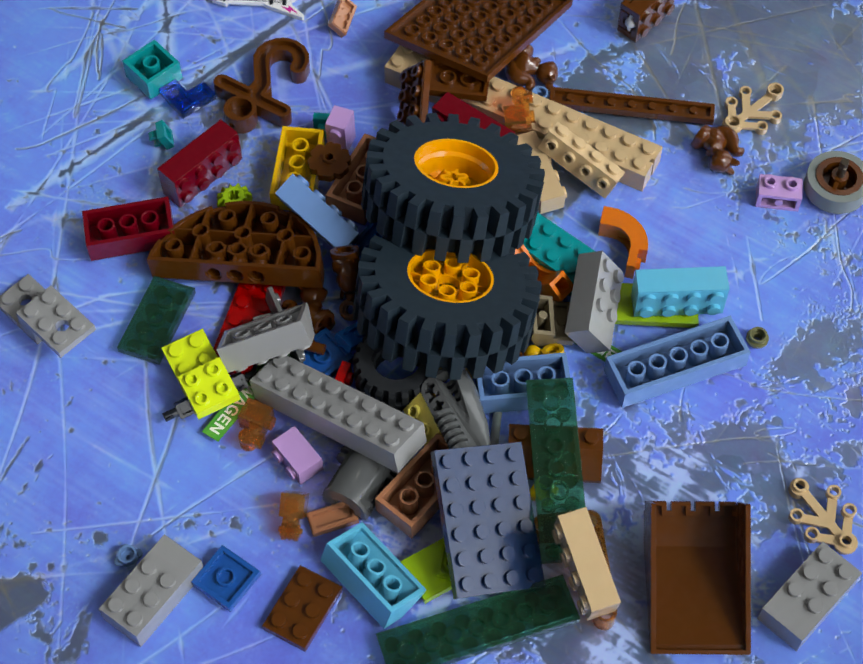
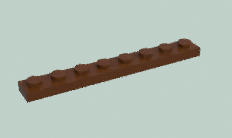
(634, 105)

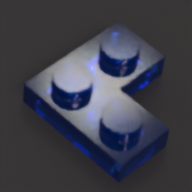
(188, 101)

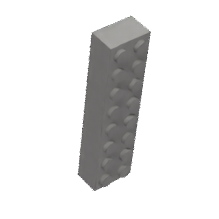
(339, 412)

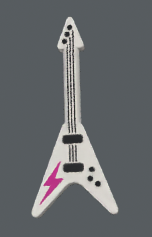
(281, 6)

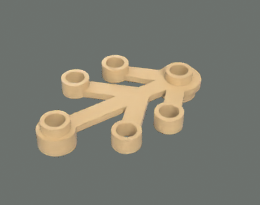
(773, 93)
(824, 518)

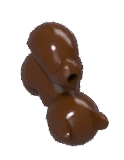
(525, 65)
(714, 141)
(345, 266)
(314, 297)

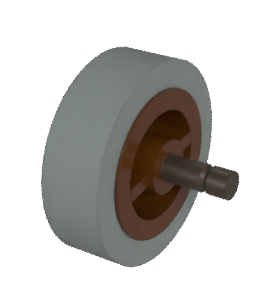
(835, 182)

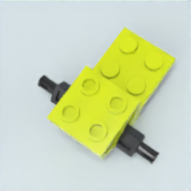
(202, 377)

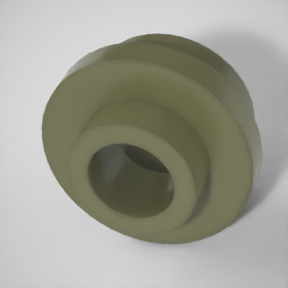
(760, 333)

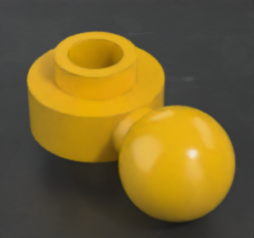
(548, 349)

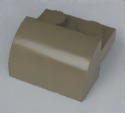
(551, 322)

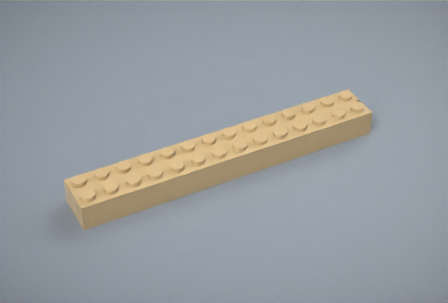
(631, 153)

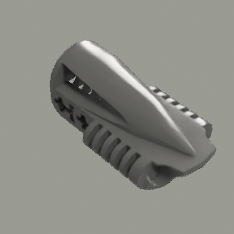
(462, 415)
(358, 477)

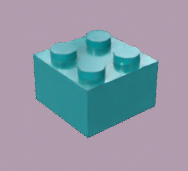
(151, 68)

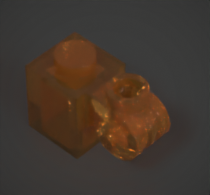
(519, 116)
(256, 420)
(292, 509)

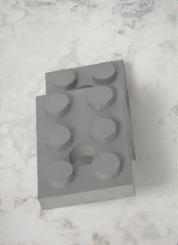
(45, 315)

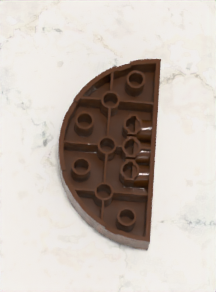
(241, 245)

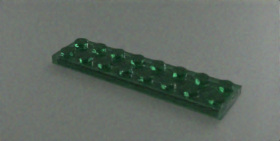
(554, 457)
(481, 625)

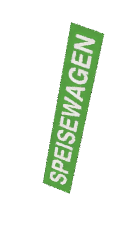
(228, 415)

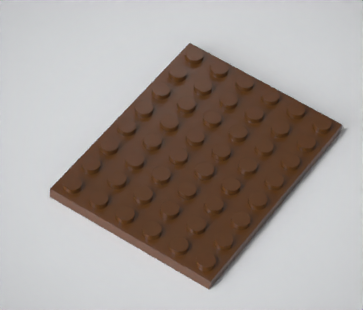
(475, 34)

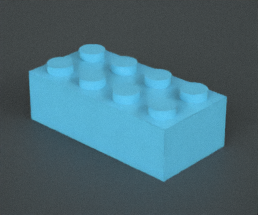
(679, 291)

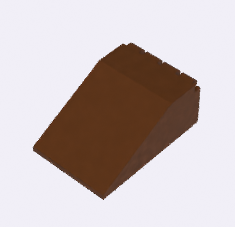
(698, 577)

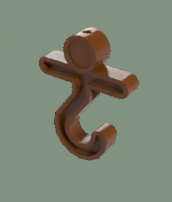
(248, 102)

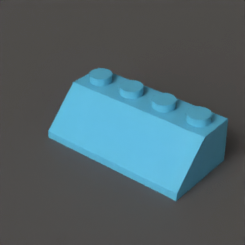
(372, 574)

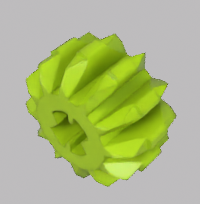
(232, 194)

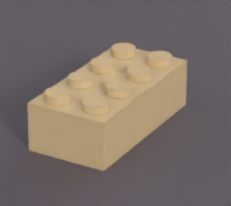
(586, 564)

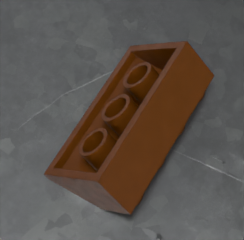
(590, 450)

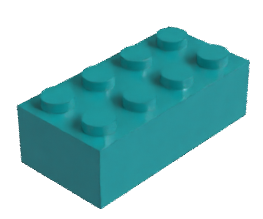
(555, 247)

